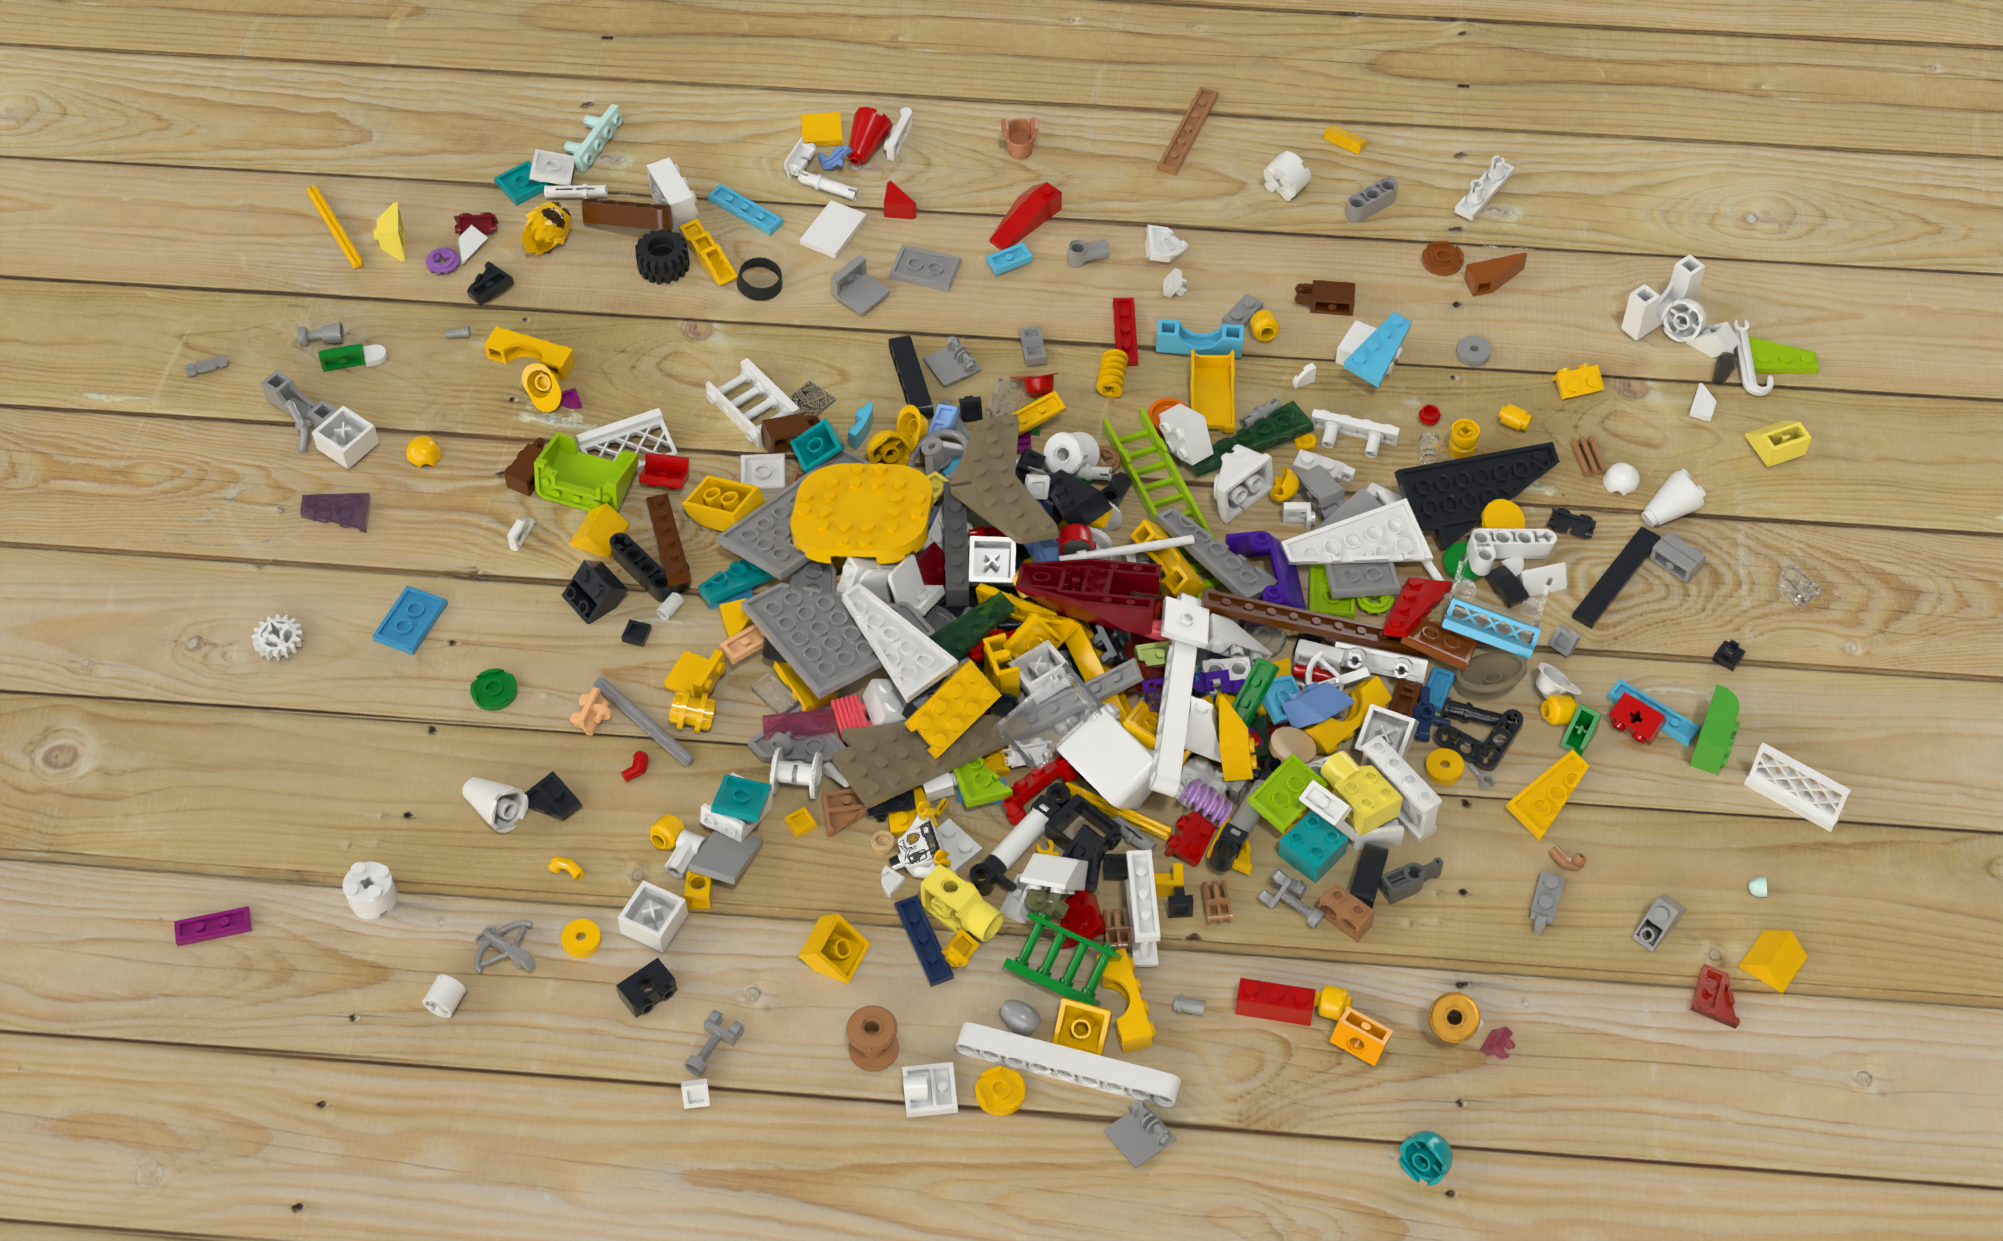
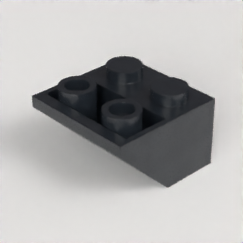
(594, 591)

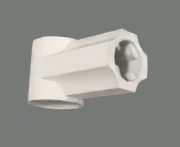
(686, 848)

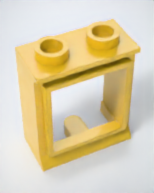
(995, 660)

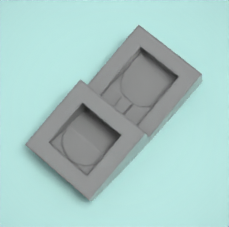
(1032, 346)

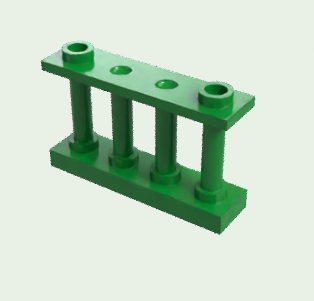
(1042, 975)

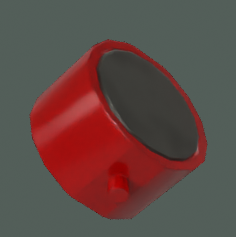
(1075, 538)

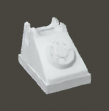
(1241, 481)

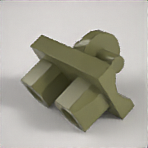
(1046, 903)

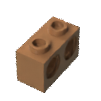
(1346, 912)

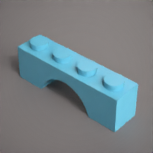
(1175, 338)

